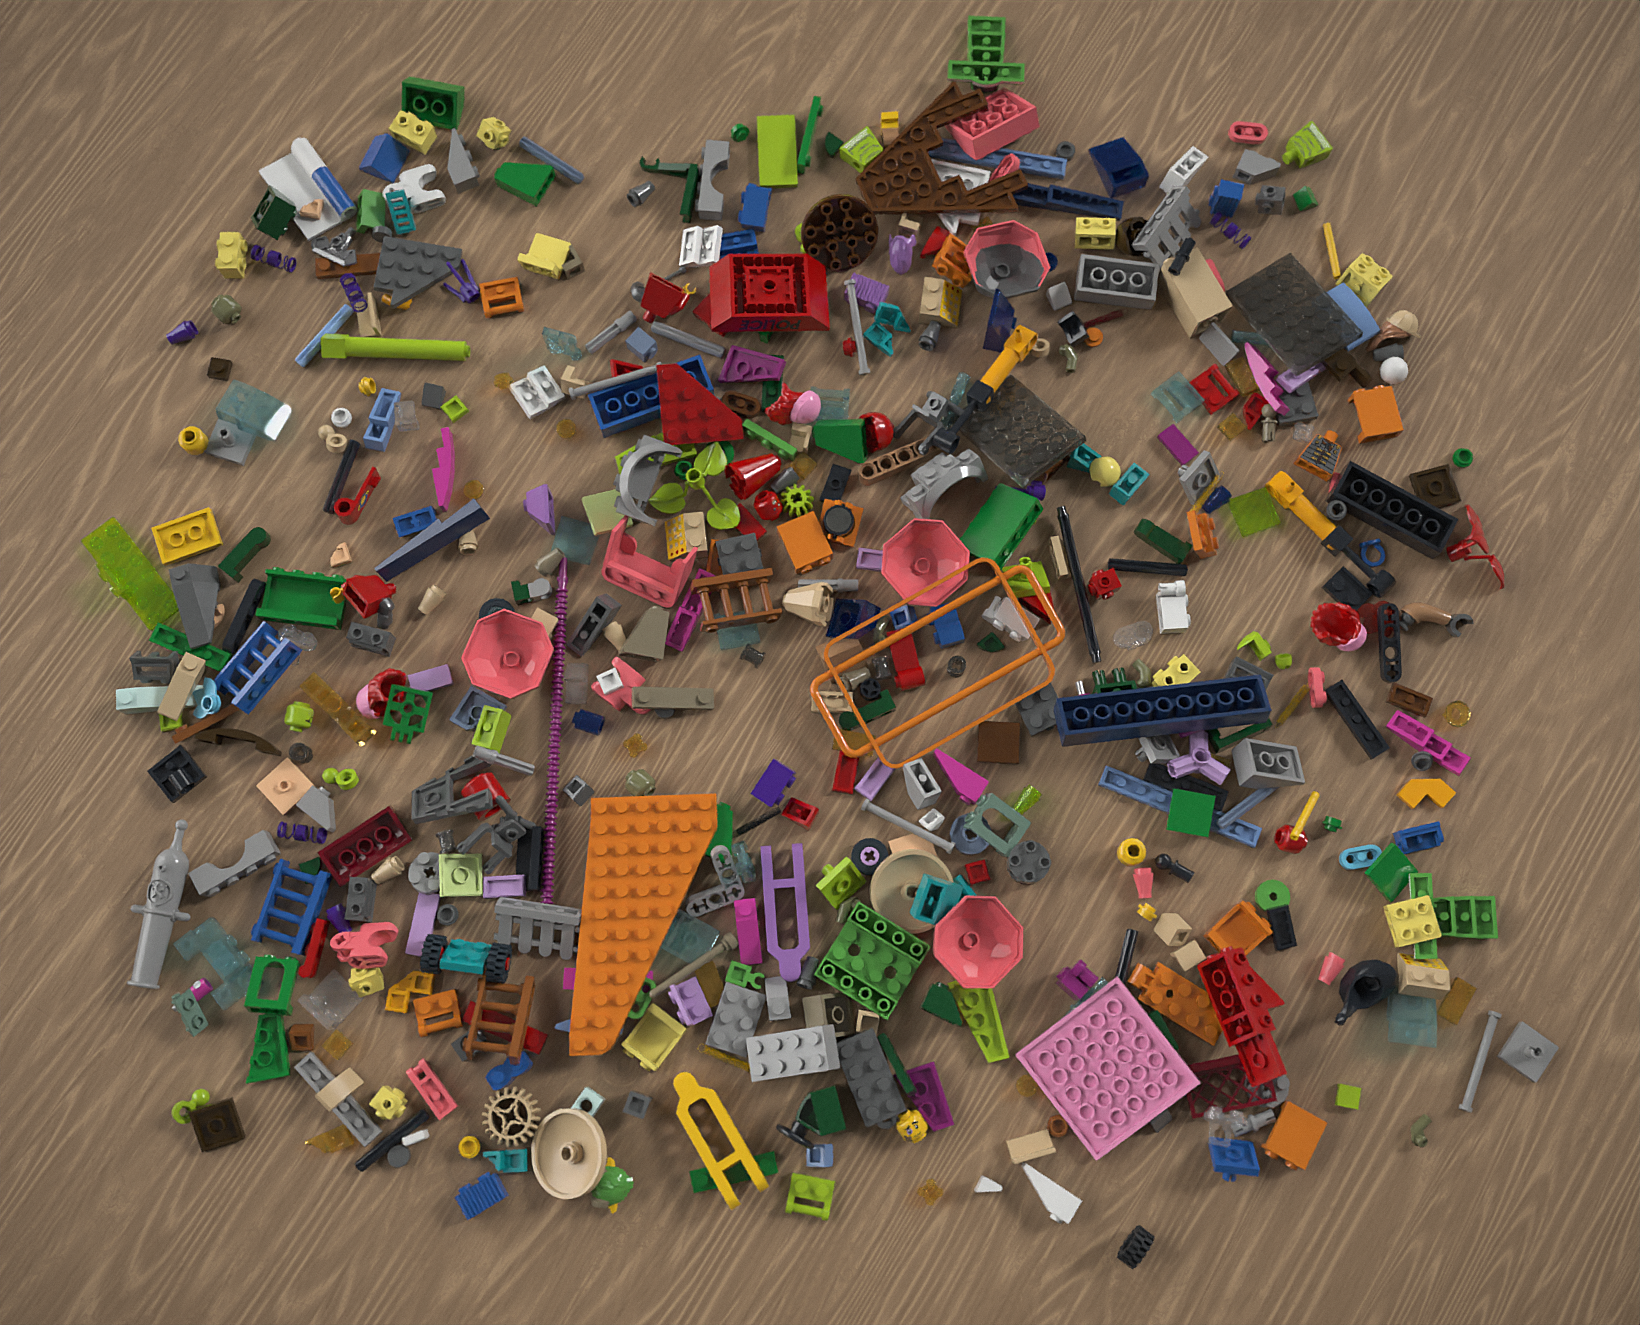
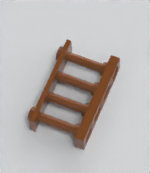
(740, 581)
(517, 1030)

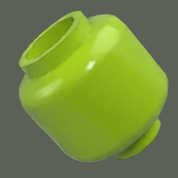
(299, 716)

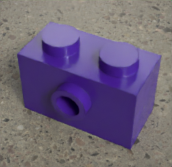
(773, 783)

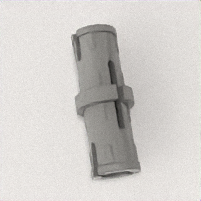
(1254, 1122)

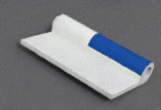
(304, 178)

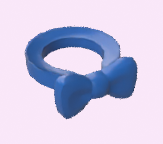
(1364, 545)

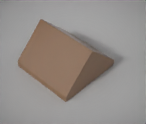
(841, 652)

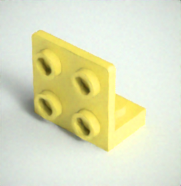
(545, 256)
(1365, 278)
(1412, 921)

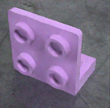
(691, 1002)

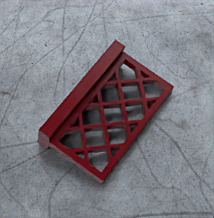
(1217, 1066)

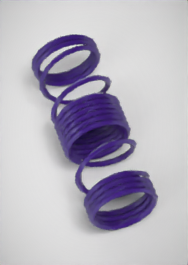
(1230, 230)
(273, 258)
(350, 288)
(301, 833)

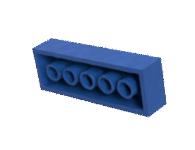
(638, 400)

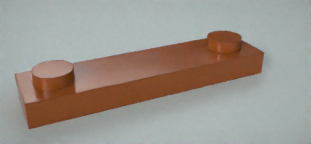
(366, 265)
(184, 731)

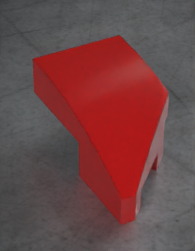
(935, 242)
(1253, 409)

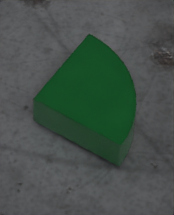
(832, 144)
(991, 643)
(311, 867)

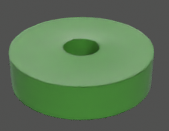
(1271, 886)

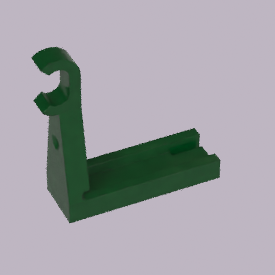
(682, 170)
(1225, 743)

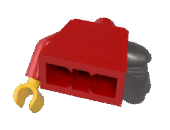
(660, 297)
(368, 596)

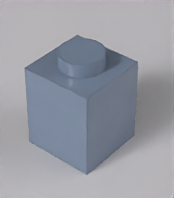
(641, 345)

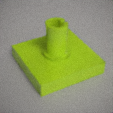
(1019, 583)
(840, 882)

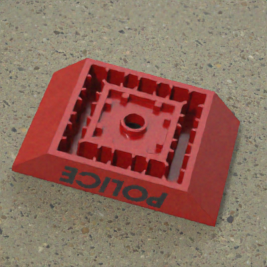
(745, 305)

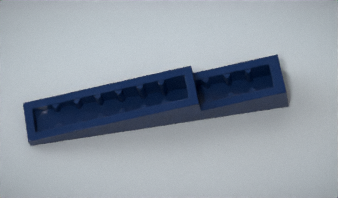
(1069, 201)
(433, 539)

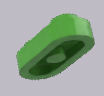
(643, 1000)

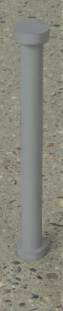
(857, 326)
(613, 381)
(908, 826)
(1480, 1060)

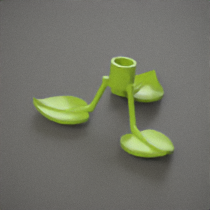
(712, 462)

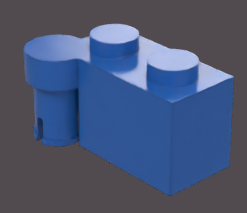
(755, 207)

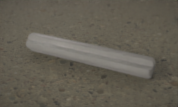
(687, 339)

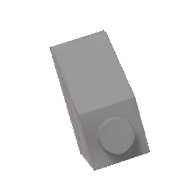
(920, 784)
(319, 807)
(777, 998)

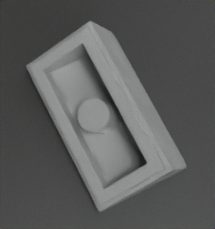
(1219, 344)

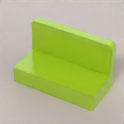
(491, 728)

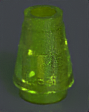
(1027, 799)

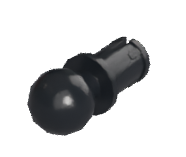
(1164, 861)

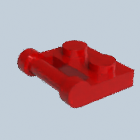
(1212, 396)

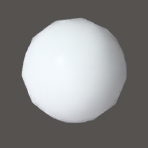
(1394, 370)

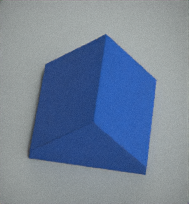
(384, 158)

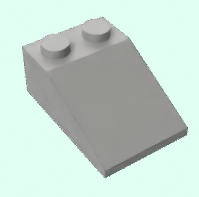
(1267, 764)

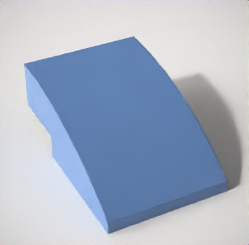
(1356, 311)

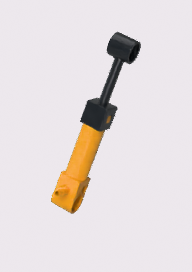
(983, 391)
(1333, 538)

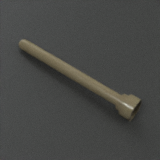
(727, 943)

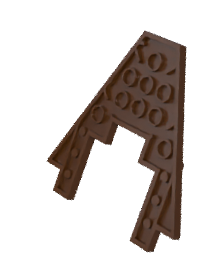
(907, 181)

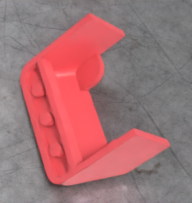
(642, 574)

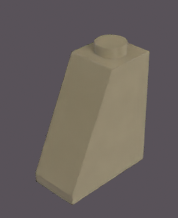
(648, 636)

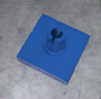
(1234, 1160)

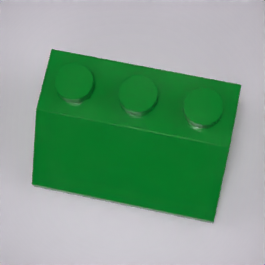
(433, 101)

